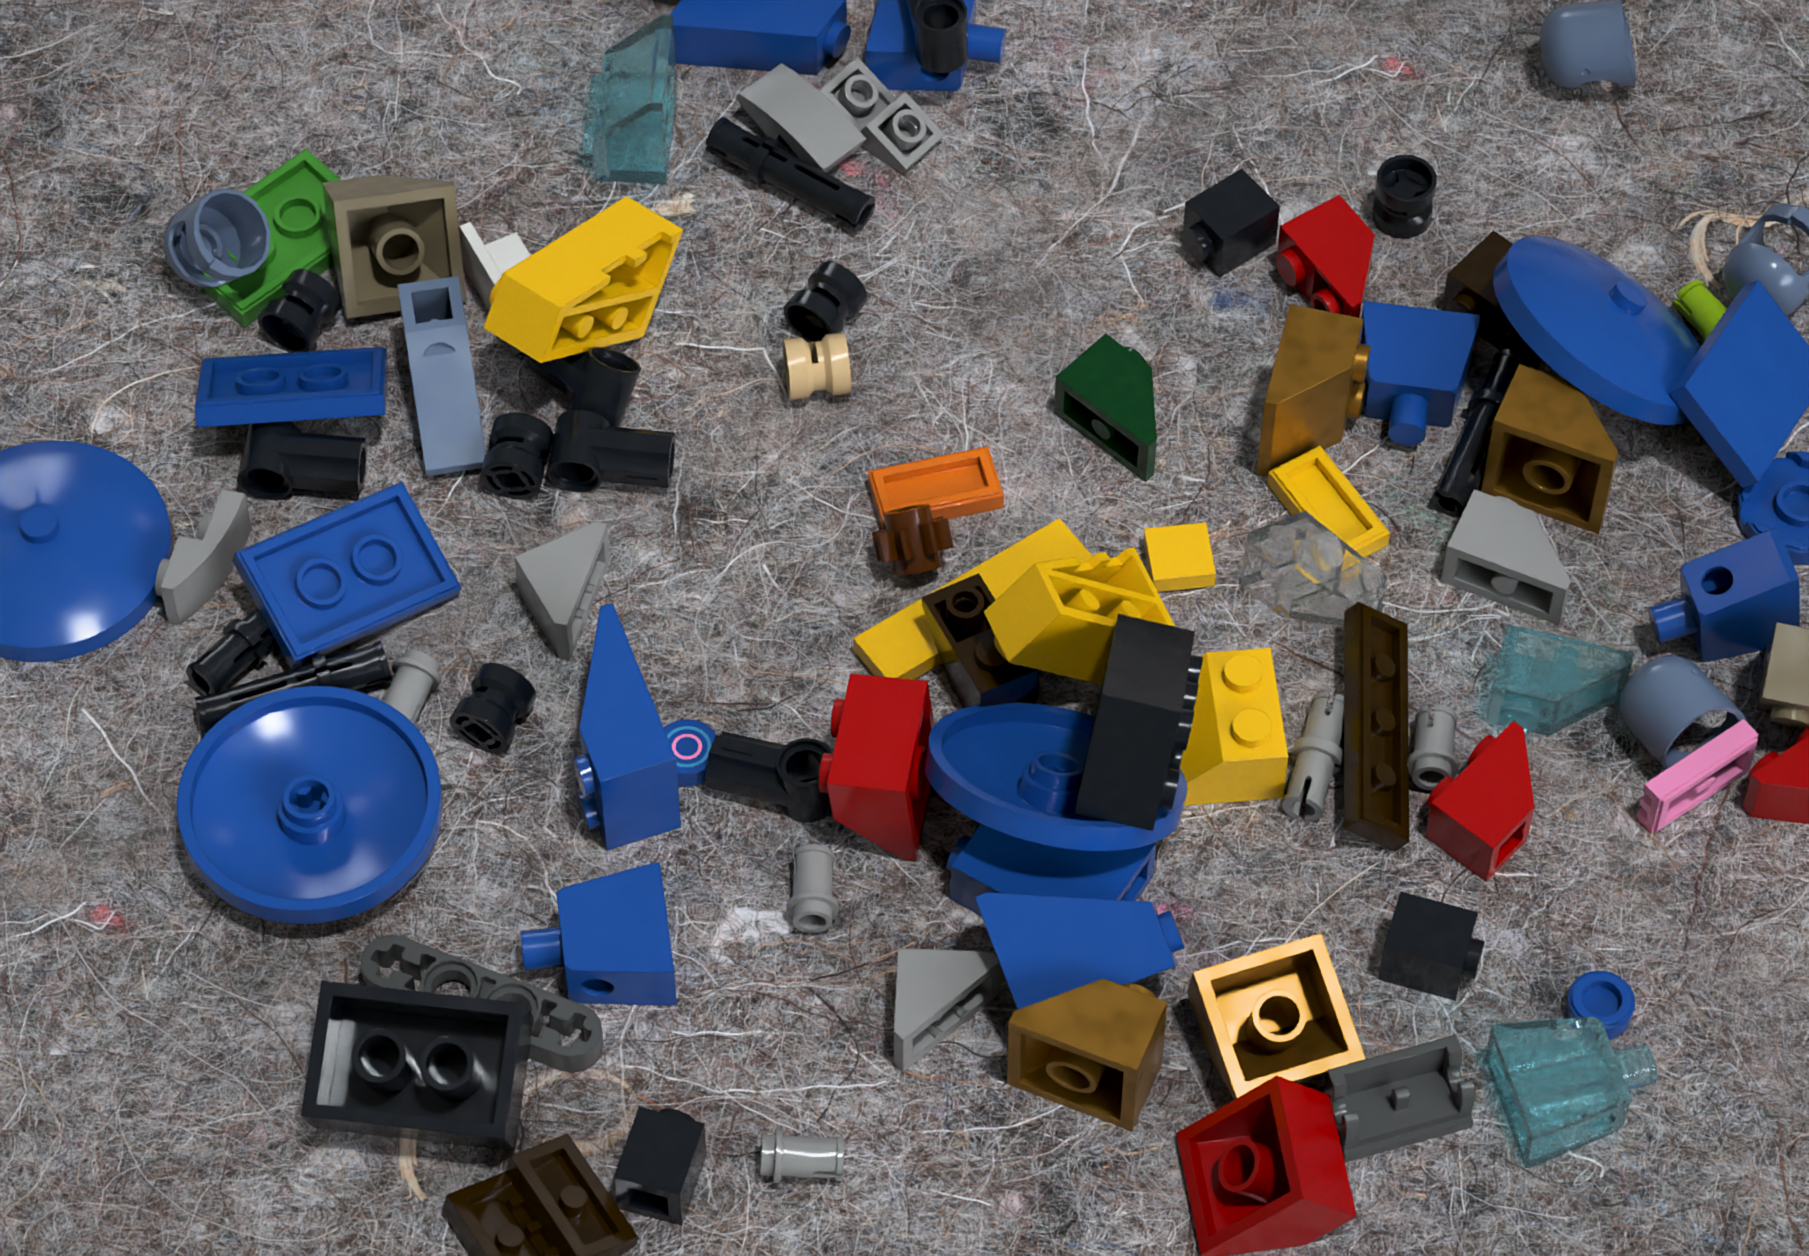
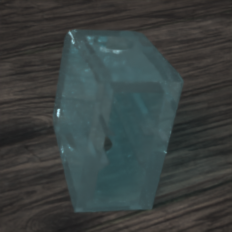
(1563, 1083)

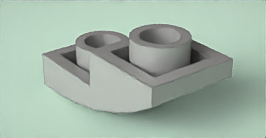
(803, 116)
(893, 128)
(203, 563)

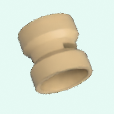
(817, 366)

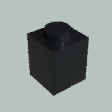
(1230, 223)
(1430, 946)
(660, 1164)

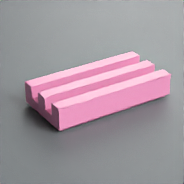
(1697, 776)

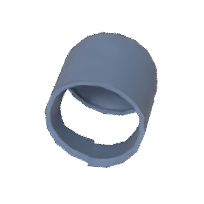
(1587, 44)
(210, 227)
(1754, 261)
(1666, 699)

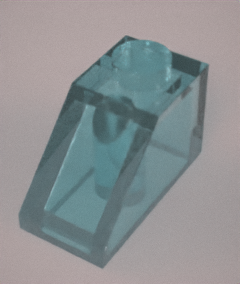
(1553, 680)

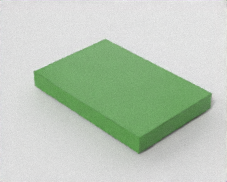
(298, 235)

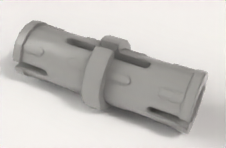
(1316, 757)

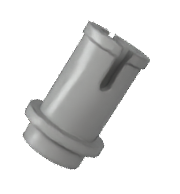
(413, 679)
(1433, 747)
(812, 900)
(801, 1156)

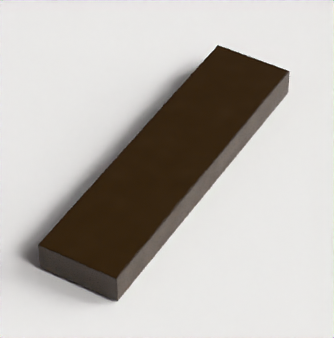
(1376, 727)

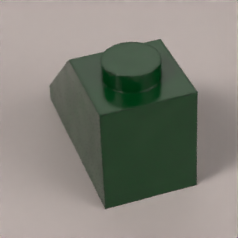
(1111, 403)

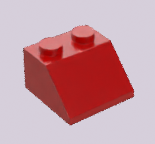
(878, 761)
(1266, 1171)

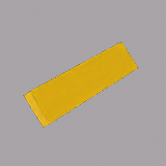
(904, 643)

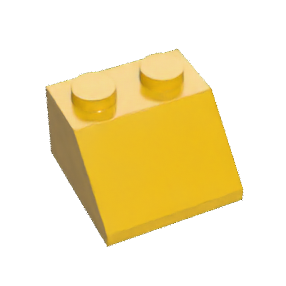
(1236, 731)

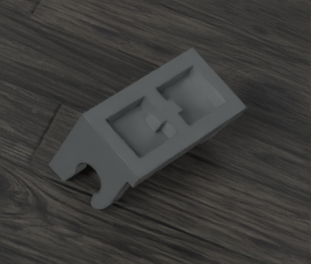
(1400, 1098)

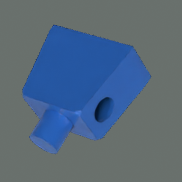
(893, 52)
(1416, 366)
(1732, 598)
(610, 940)

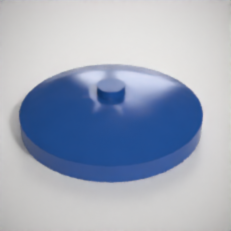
(1596, 326)
(75, 549)
(1023, 774)
(309, 804)

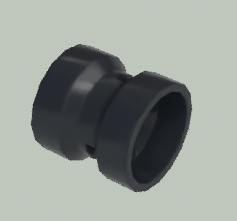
(1404, 196)
(829, 299)
(299, 312)
(517, 455)
(495, 703)

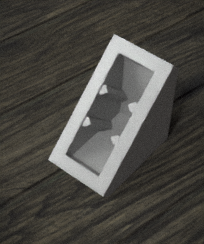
(562, 583)
(937, 995)

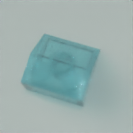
(635, 107)

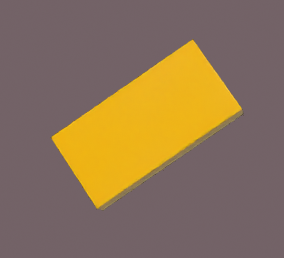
(1321, 489)

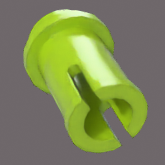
(1699, 307)

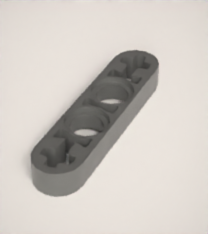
(487, 984)

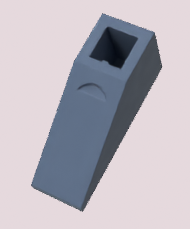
(442, 375)

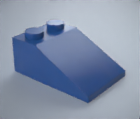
(626, 757)

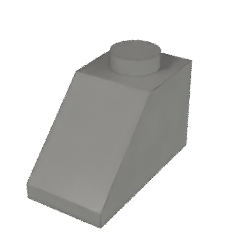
(1506, 558)

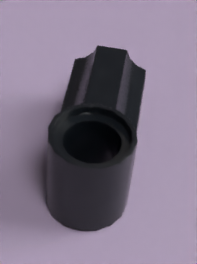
(940, 33)
(593, 380)
(593, 452)
(284, 458)
(771, 773)

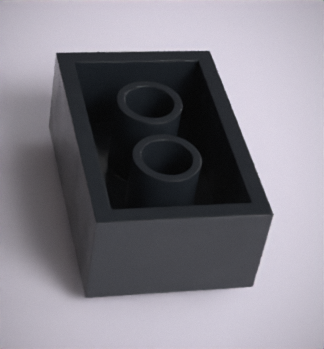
(1140, 723)
(417, 1065)

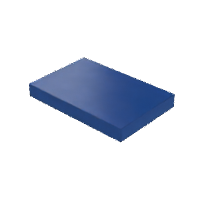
(1747, 384)
(292, 387)
(346, 574)

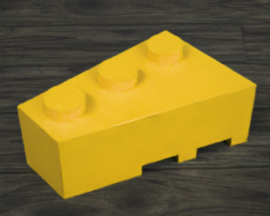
(586, 285)
(1067, 611)

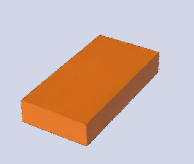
(950, 483)

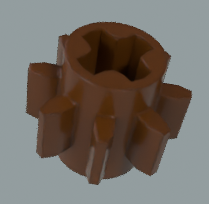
(912, 539)

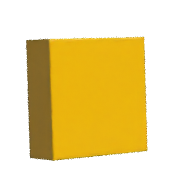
(1179, 557)

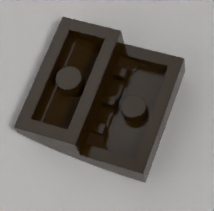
(540, 1207)

